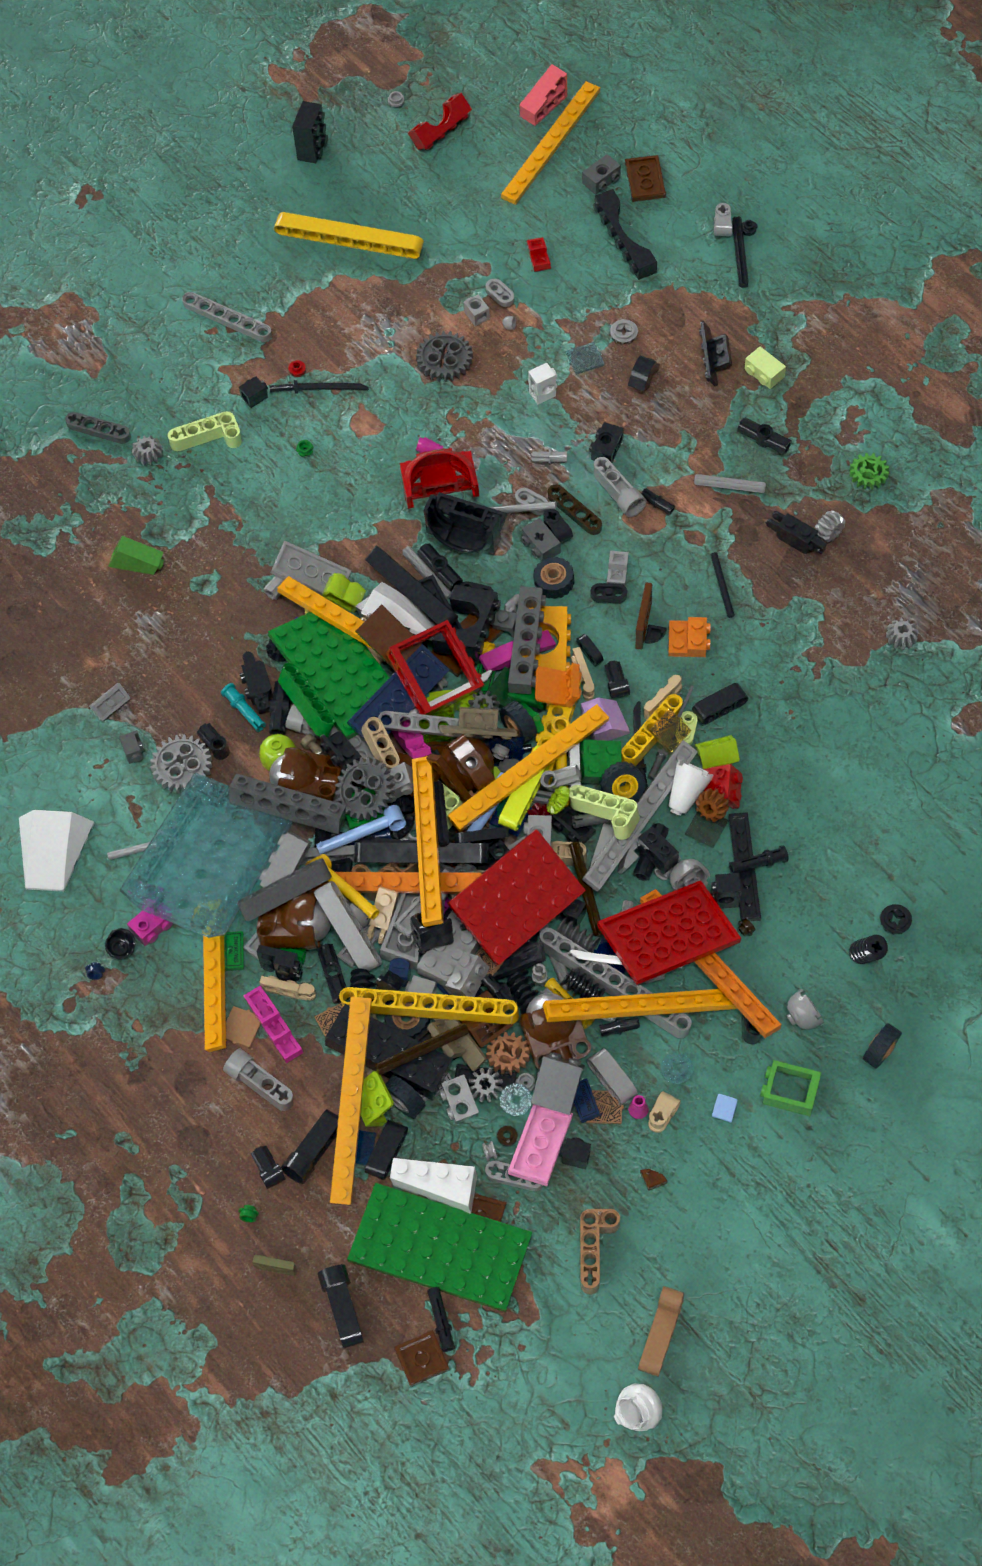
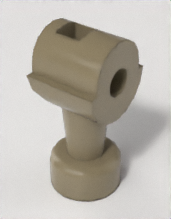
(309, 742)

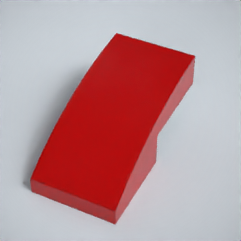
(538, 254)

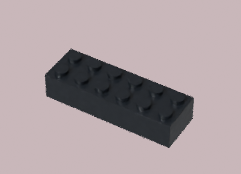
(422, 1073)

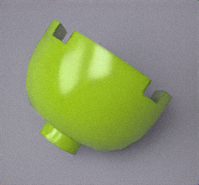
(273, 748)

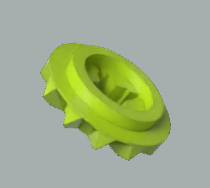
(558, 800)

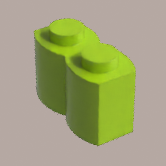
(343, 592)

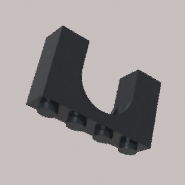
(478, 603)

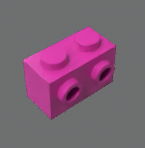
(147, 927)

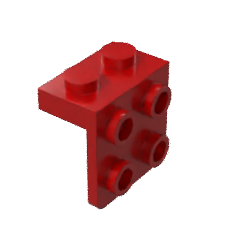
(728, 781)

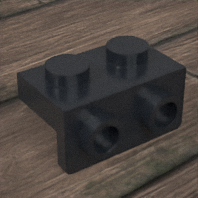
(563, 823)

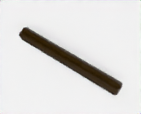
(588, 895)
(422, 1048)

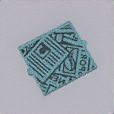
(585, 358)

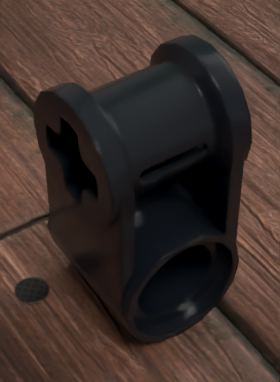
(557, 525)

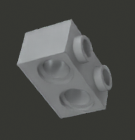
(464, 1097)

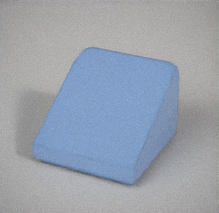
(724, 1108)

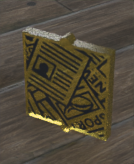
(669, 730)

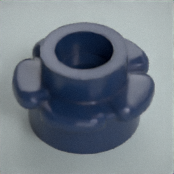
(94, 971)

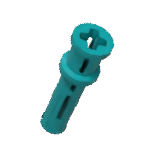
(238, 701)

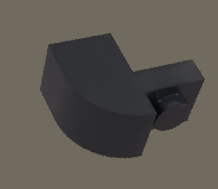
(642, 373)

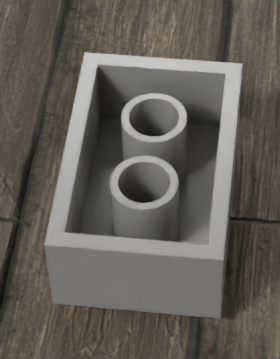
(286, 859)

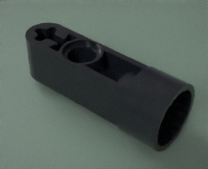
(302, 1161)
(335, 1282)

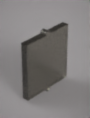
(706, 831)

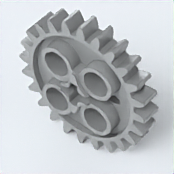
(174, 751)

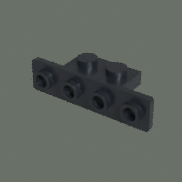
(716, 353)

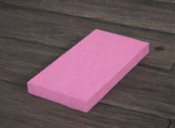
(540, 1145)

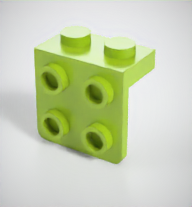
(375, 1100)

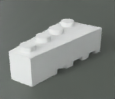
(436, 1181)

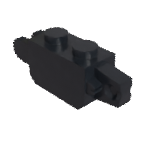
(796, 533)
(257, 682)

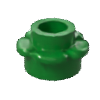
(304, 444)
(248, 1213)

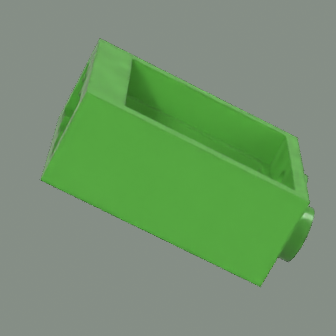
(786, 1103)

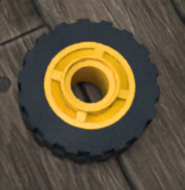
(621, 773)

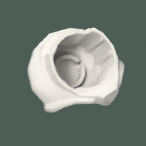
(638, 1408)

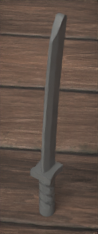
(661, 754)

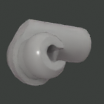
(512, 603)

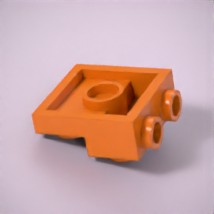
(689, 637)

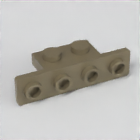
(479, 722)
(462, 1047)

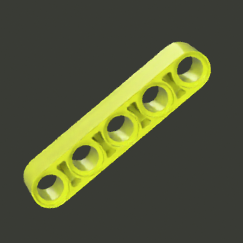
(519, 801)

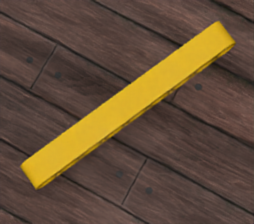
(349, 235)
(438, 1009)

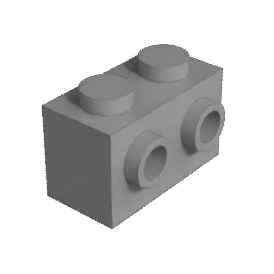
(403, 781)
(467, 975)

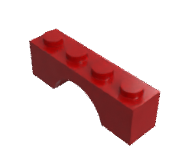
(454, 109)

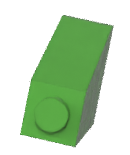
(135, 557)

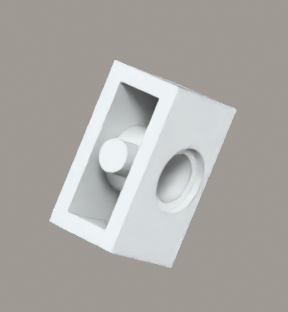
(542, 383)

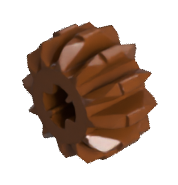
(712, 804)

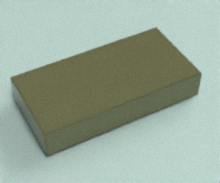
(274, 1265)

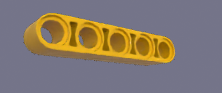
(643, 735)

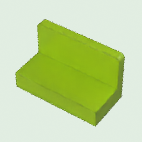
(718, 752)

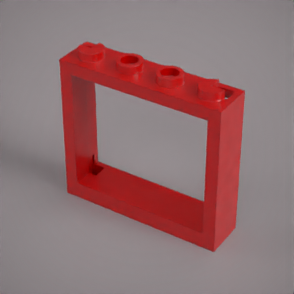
(409, 681)

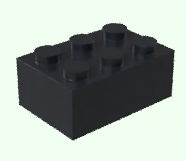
(309, 132)

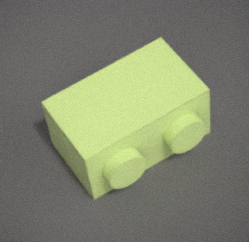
(764, 367)

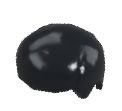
(120, 944)

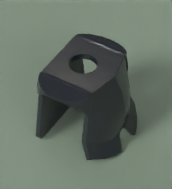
(431, 936)

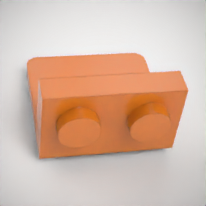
(558, 686)

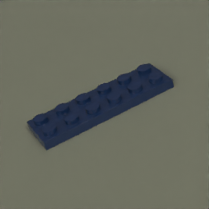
(392, 694)

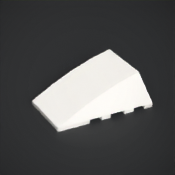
(399, 607)
(51, 847)

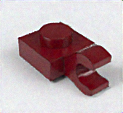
(539, 809)

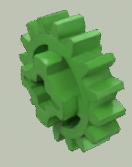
(869, 471)

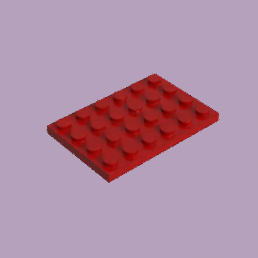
(516, 897)
(668, 932)

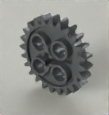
(432, 351)
(372, 771)

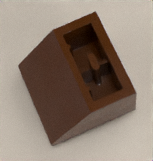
(484, 1032)

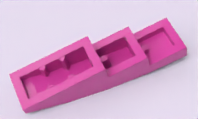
(501, 656)
(412, 742)
(273, 1024)

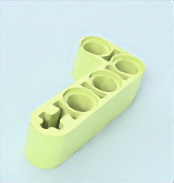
(206, 430)
(620, 810)

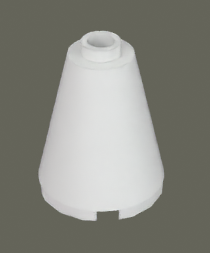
(686, 787)

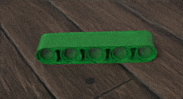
(306, 700)

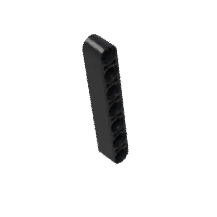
(410, 586)
(408, 853)

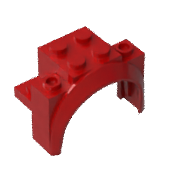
(438, 474)

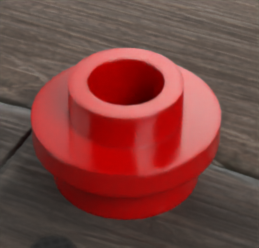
(294, 371)

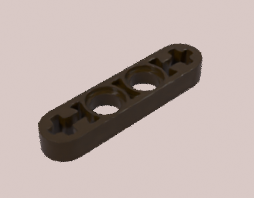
(573, 510)

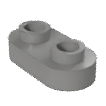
(501, 293)
(531, 497)

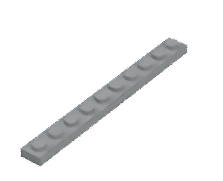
(647, 805)

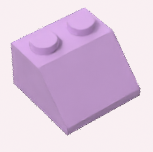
(614, 727)

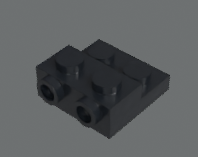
(282, 962)

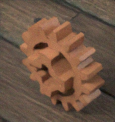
(504, 1060)

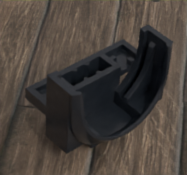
(469, 527)

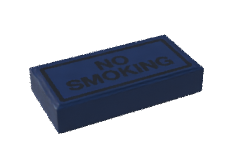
(586, 1102)

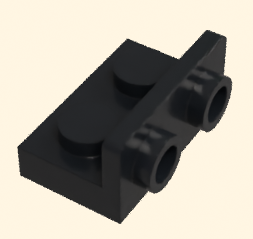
(339, 750)

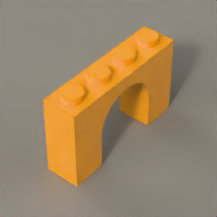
(555, 621)

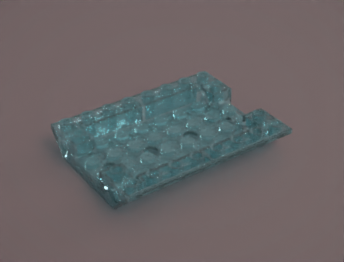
(186, 848)

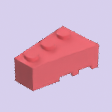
(544, 96)

